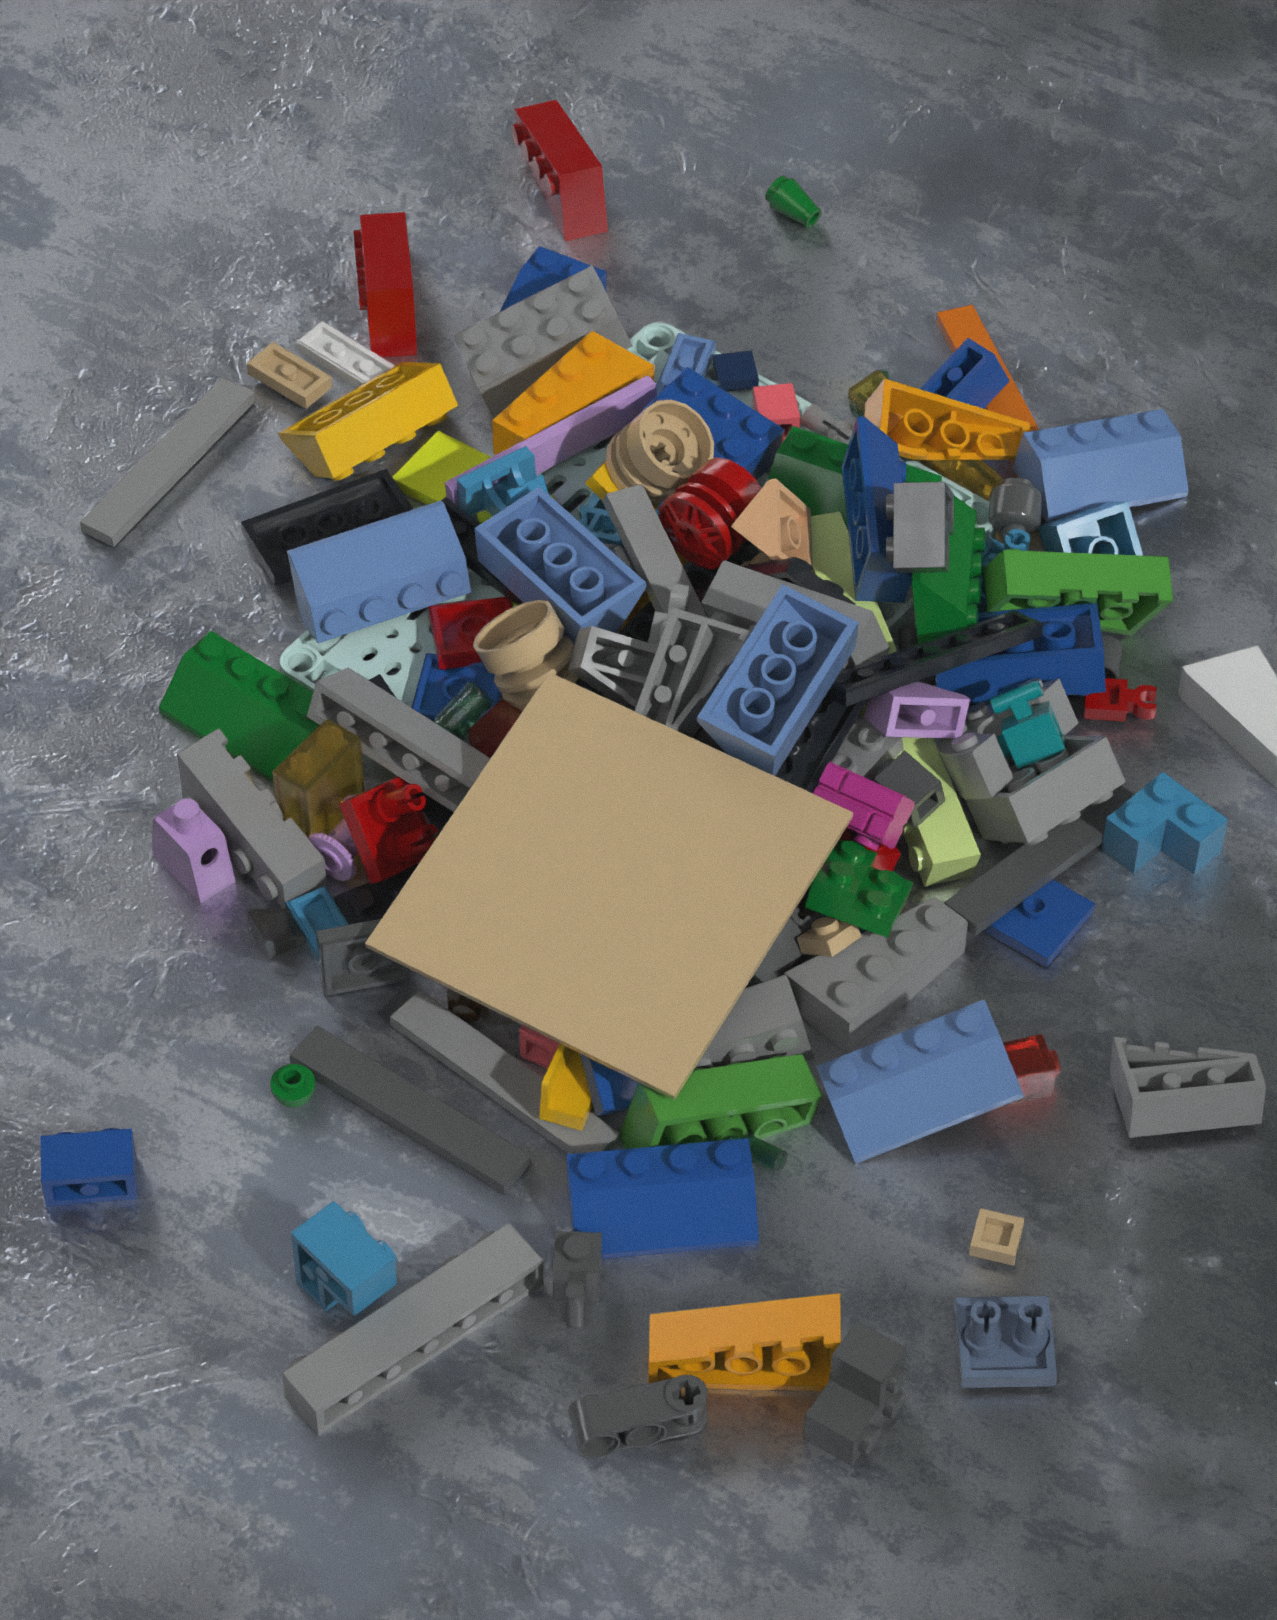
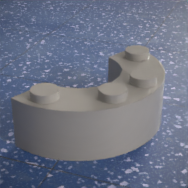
(976, 757)

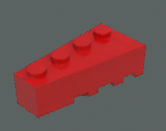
(563, 168)
(386, 283)

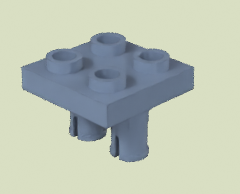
(1005, 1342)

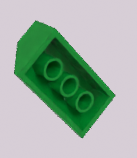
(813, 471)
(946, 598)
(244, 698)

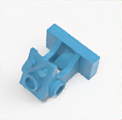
(476, 487)

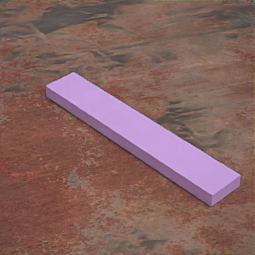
(577, 430)

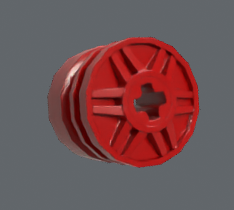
(704, 509)

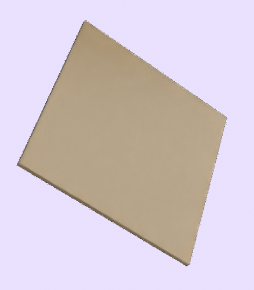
(610, 884)

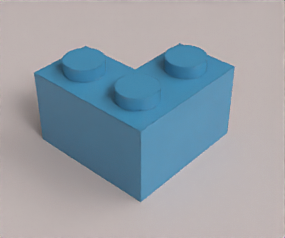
(1167, 820)
(341, 1260)

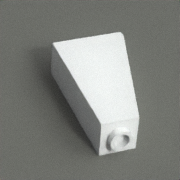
(1239, 702)

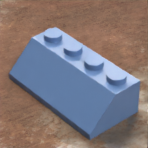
(1104, 461)
(553, 558)
(378, 572)
(778, 679)
(920, 1081)

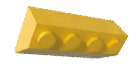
(371, 419)

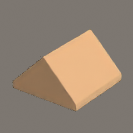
(777, 523)

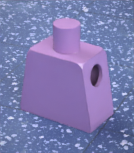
(183, 838)

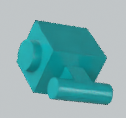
(1031, 731)

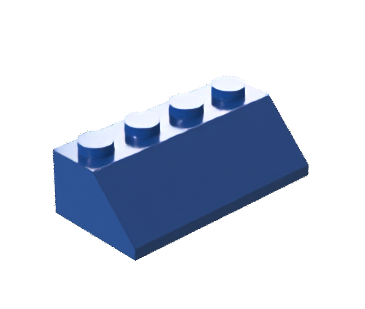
(868, 476)
(1067, 650)
(665, 1197)

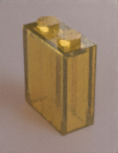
(319, 778)

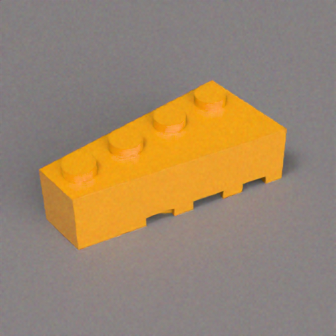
(574, 382)
(749, 1344)

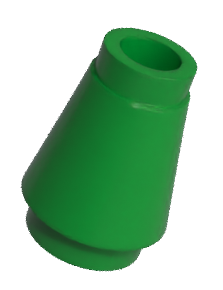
(792, 201)

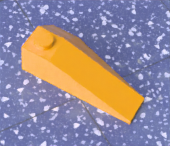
(941, 427)

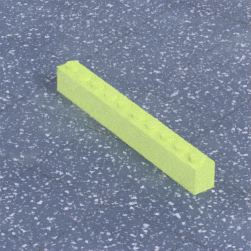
(943, 843)

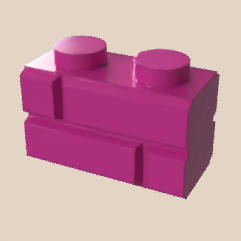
(875, 808)

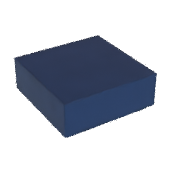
(735, 371)

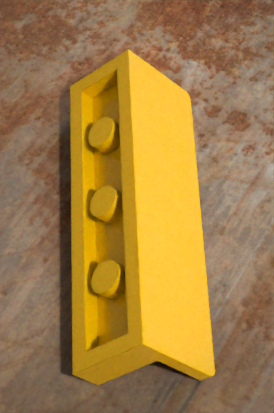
(565, 1091)

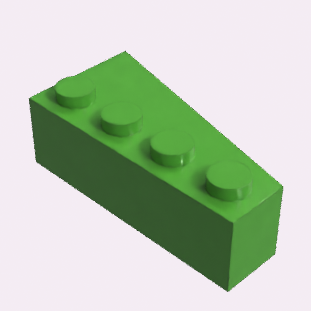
(1125, 587)
(724, 1102)

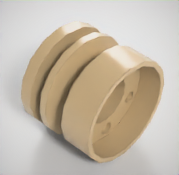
(660, 449)
(523, 649)

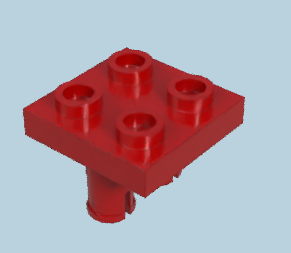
(389, 827)

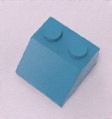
(1096, 530)

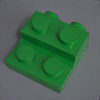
(858, 892)

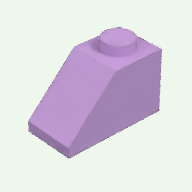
(918, 712)

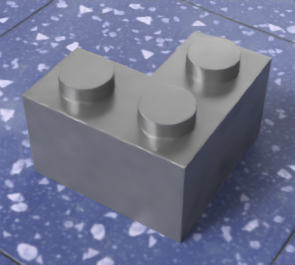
(922, 526)

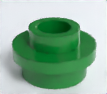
(292, 1094)

